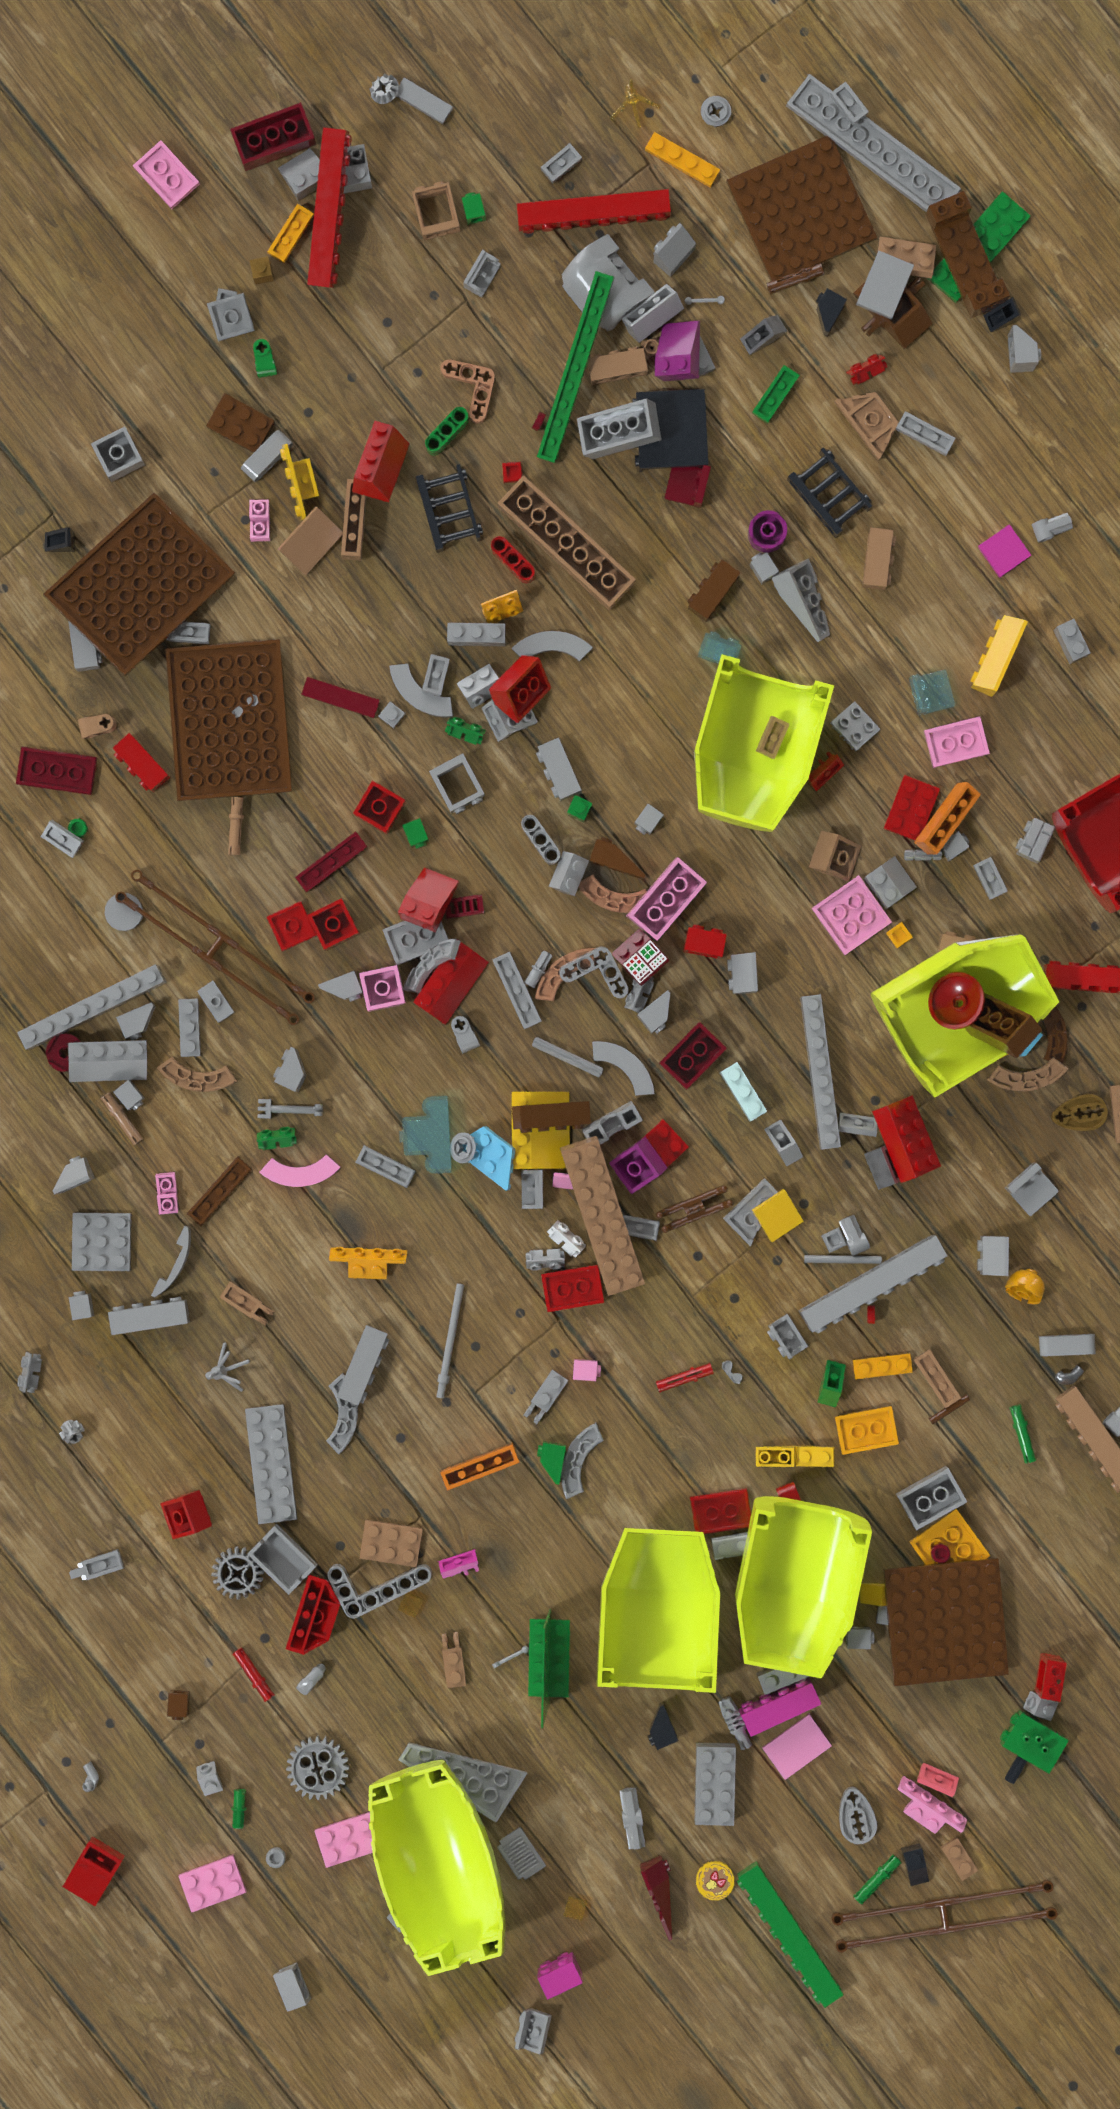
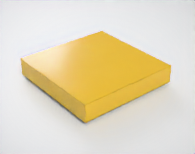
(777, 1215)

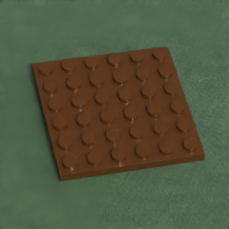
(801, 208)
(945, 1622)

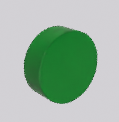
(78, 827)

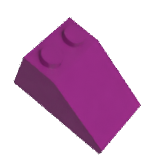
(678, 351)

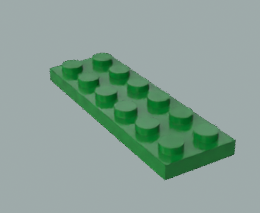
(995, 230)

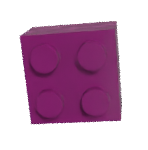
(638, 1165)

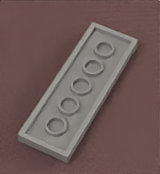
(271, 1464)

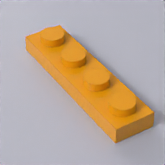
(682, 159)

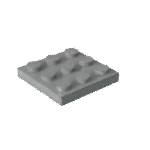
(101, 1242)

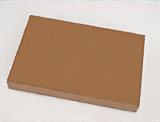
(310, 541)

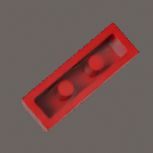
(140, 763)

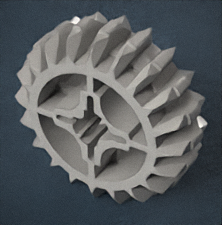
(242, 1580)

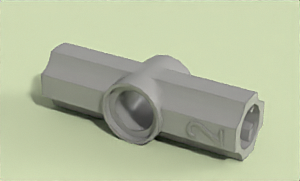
(632, 1818)

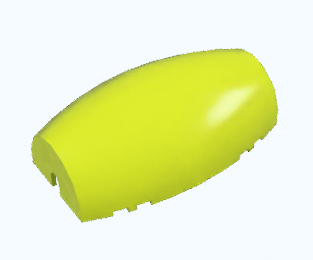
(436, 1867)

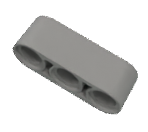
(265, 456)
(536, 831)
(1067, 1345)

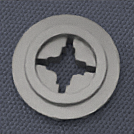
(392, 89)
(718, 103)
(456, 1148)

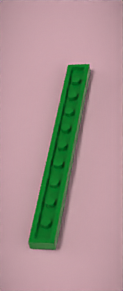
(575, 367)

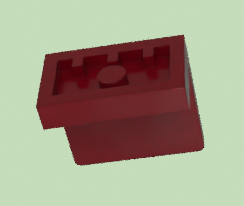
(687, 485)

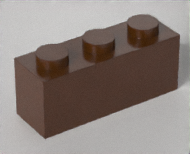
(713, 590)

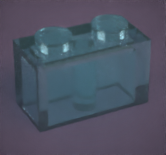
(714, 646)

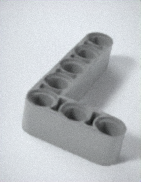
(377, 1592)

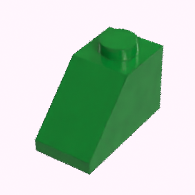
(831, 1383)
(552, 1459)

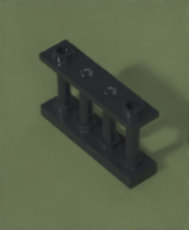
(822, 510)
(436, 521)

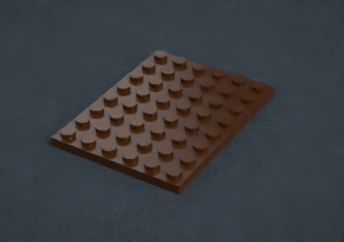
(139, 584)
(212, 747)

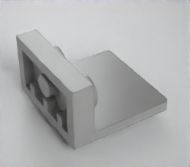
(502, 724)
(1031, 1189)

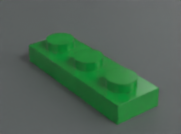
(775, 394)

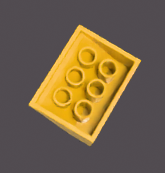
(541, 1148)

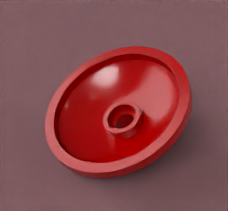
(948, 993)

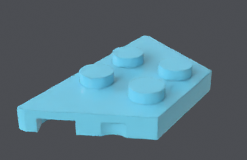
(493, 1156)

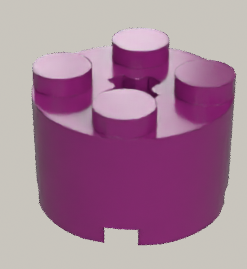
(775, 524)

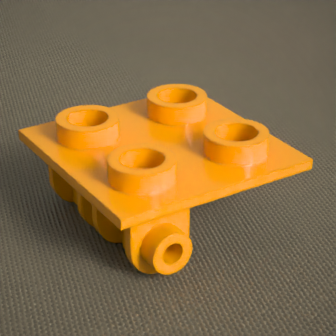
(502, 607)

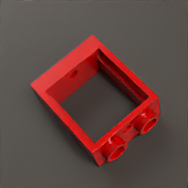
(1049, 1671)

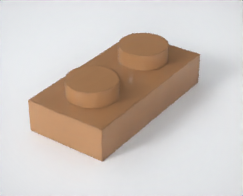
(772, 737)
(959, 1858)

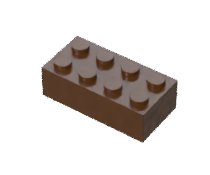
(1004, 1027)

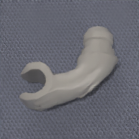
(311, 1679)

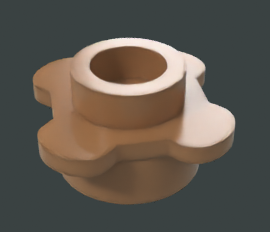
(650, 343)

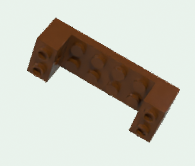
(965, 255)

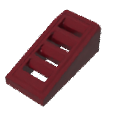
(480, 911)

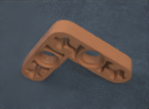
(479, 384)

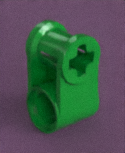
(264, 361)

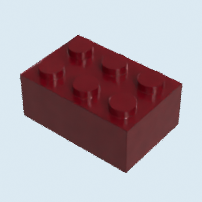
(692, 1055)

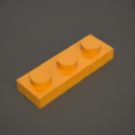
(290, 233)
(882, 1366)

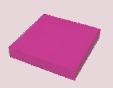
(1004, 551)

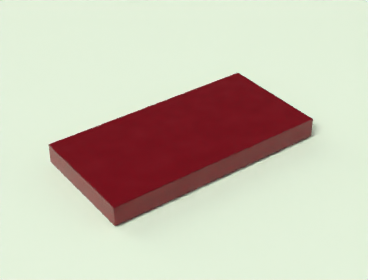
(56, 770)

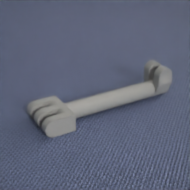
(317, 1109)

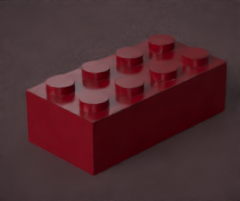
(273, 136)

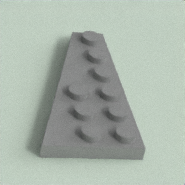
(486, 1783)

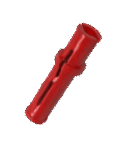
(706, 1370)
(257, 1680)

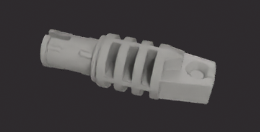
(734, 1722)

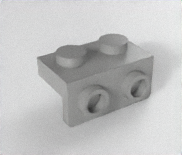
(477, 685)
(787, 1336)
(532, 2030)

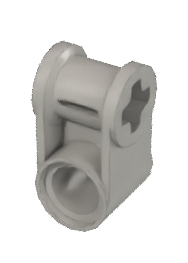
(465, 1038)

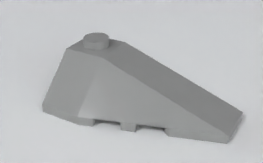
(799, 592)

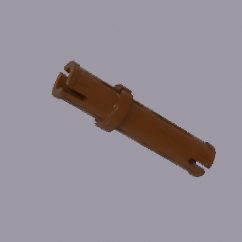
(795, 278)

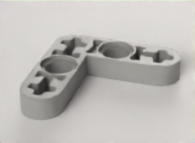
(602, 965)

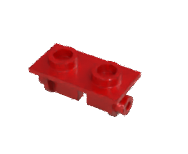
(859, 370)

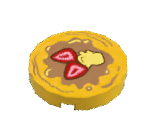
(715, 1880)

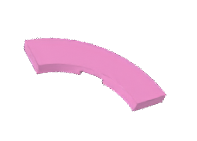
(300, 1176)

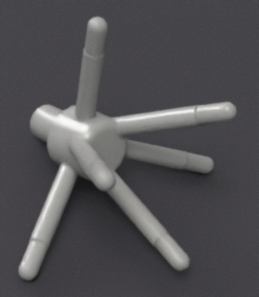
(220, 1372)

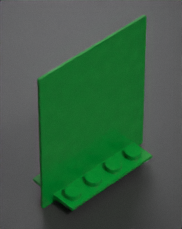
(548, 1660)

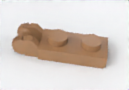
(245, 1302)
(453, 1662)

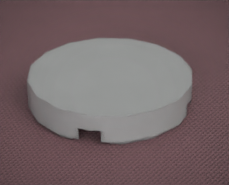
(121, 916)

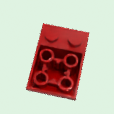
(93, 1871)

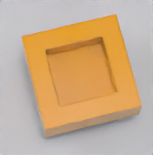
(899, 935)

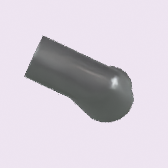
(1069, 1378)

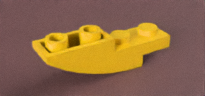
(795, 1456)

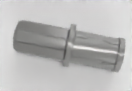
(538, 969)

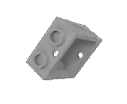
(449, 766)

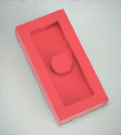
(937, 1779)

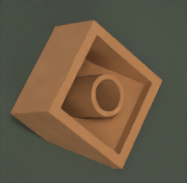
(835, 856)

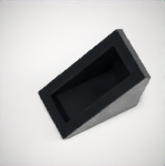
(60, 540)

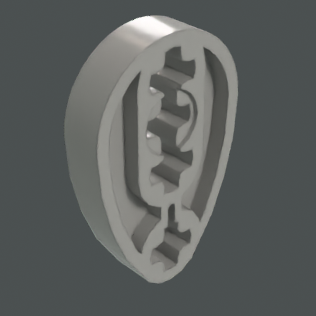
(846, 1821)

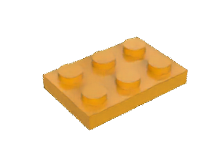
(866, 1430)

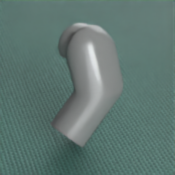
(92, 1777)

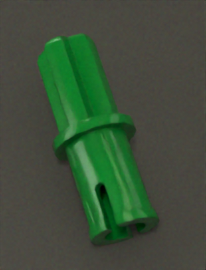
(238, 1808)

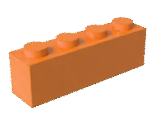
(947, 818)
(480, 1466)

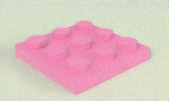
(851, 915)

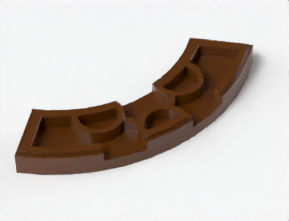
(1056, 1036)

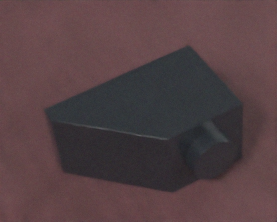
(828, 309)
(661, 1729)
(915, 1864)

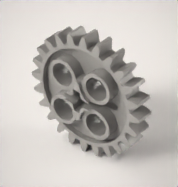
(334, 1763)

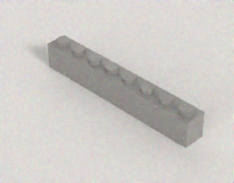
(92, 1007)
(820, 1072)

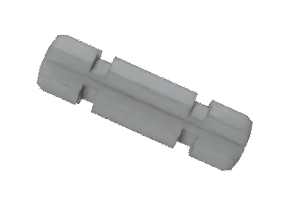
(921, 855)

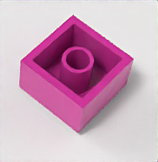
(559, 1975)

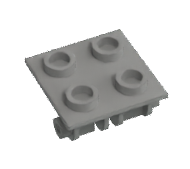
(854, 726)

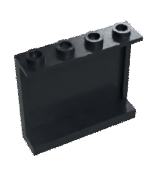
(681, 428)

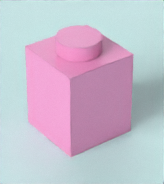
(586, 1370)

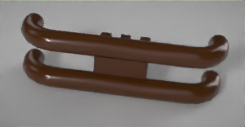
(694, 1209)

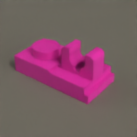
(459, 1563)

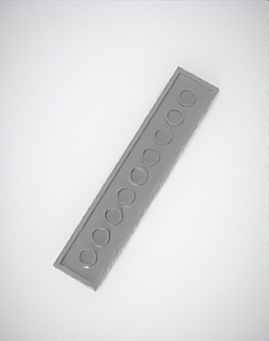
(871, 146)

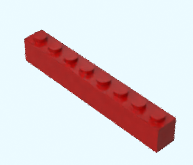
(329, 207)
(593, 210)

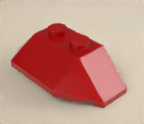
(314, 1616)

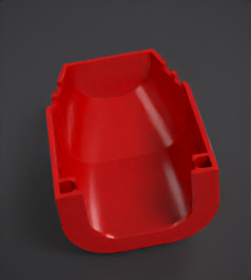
(1092, 838)

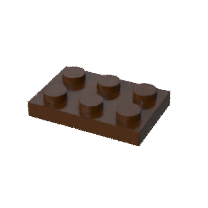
(240, 423)

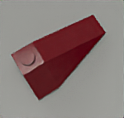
(657, 1883)

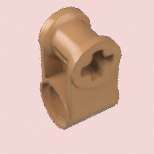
(93, 725)

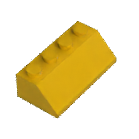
(998, 655)

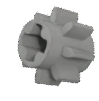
(71, 1431)

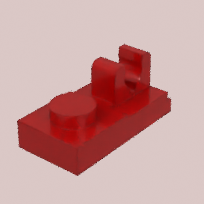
(825, 771)

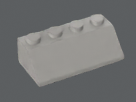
(107, 1061)

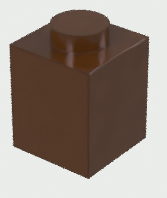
(178, 1704)

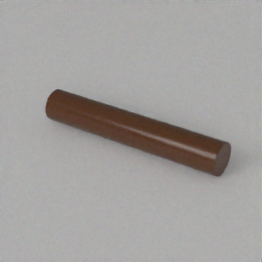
(946, 1411)

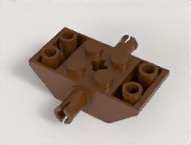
(908, 319)

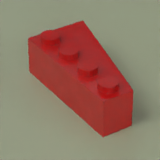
(1083, 978)

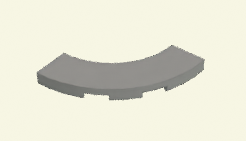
(553, 641)
(414, 696)
(429, 961)
(627, 1062)
(346, 1419)
(574, 1459)

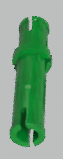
(1020, 1426)
(884, 1872)

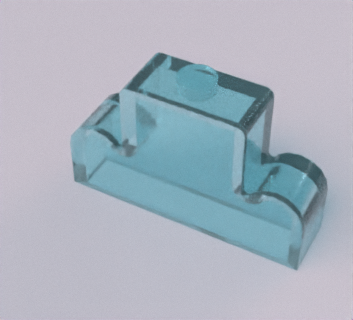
(429, 1135)

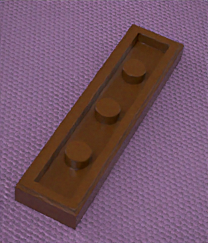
(219, 1191)

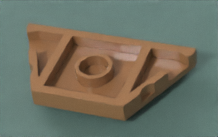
(870, 420)

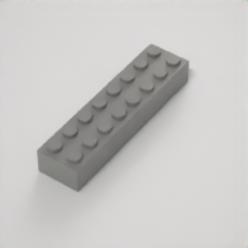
(873, 1283)

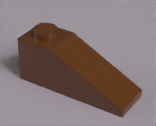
(611, 857)

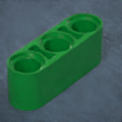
(450, 422)

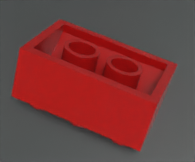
(520, 687)

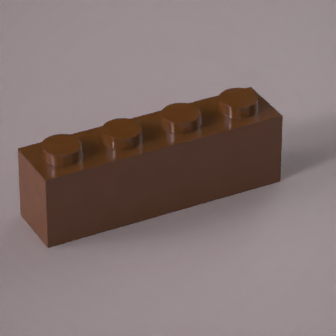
(551, 1115)

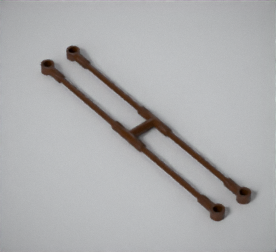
(221, 938)
(946, 1927)

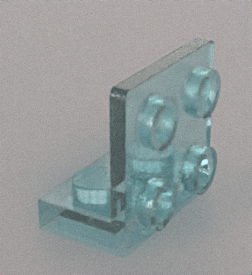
(931, 692)

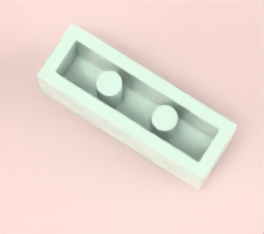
(743, 1091)

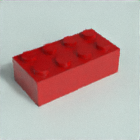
(906, 1139)

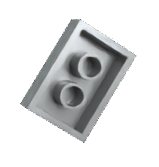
(931, 1498)

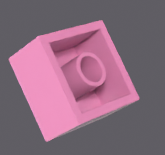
(382, 988)

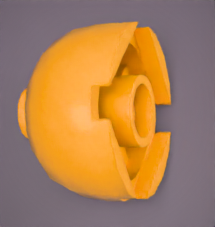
(1026, 1285)

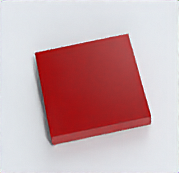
(291, 926)

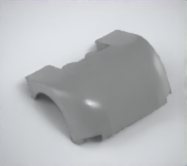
(626, 290)

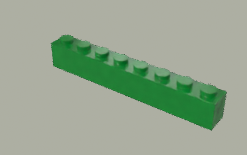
(790, 1935)

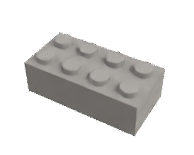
(619, 429)
(715, 1784)

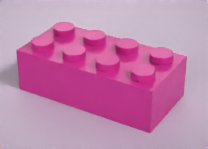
(779, 1706)

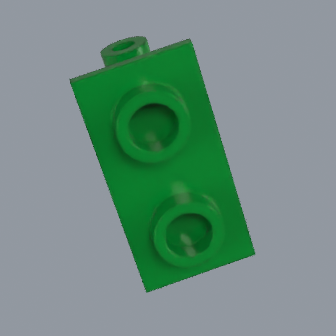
(472, 731)
(285, 1136)

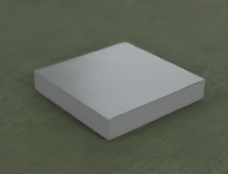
(230, 316)

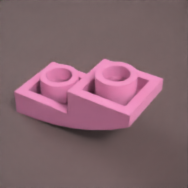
(259, 520)
(167, 1193)

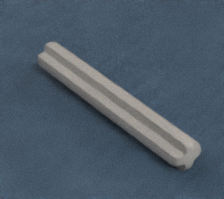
(567, 1057)

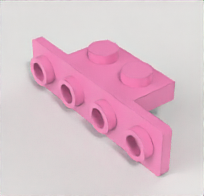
(928, 1809)

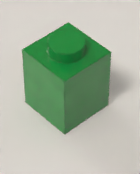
(473, 208)
(579, 808)
(415, 833)

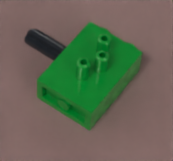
(1031, 1743)

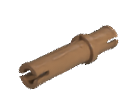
(235, 825)
(117, 1112)

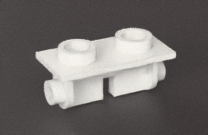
(573, 1243)

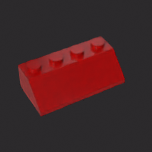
(380, 462)
(451, 984)

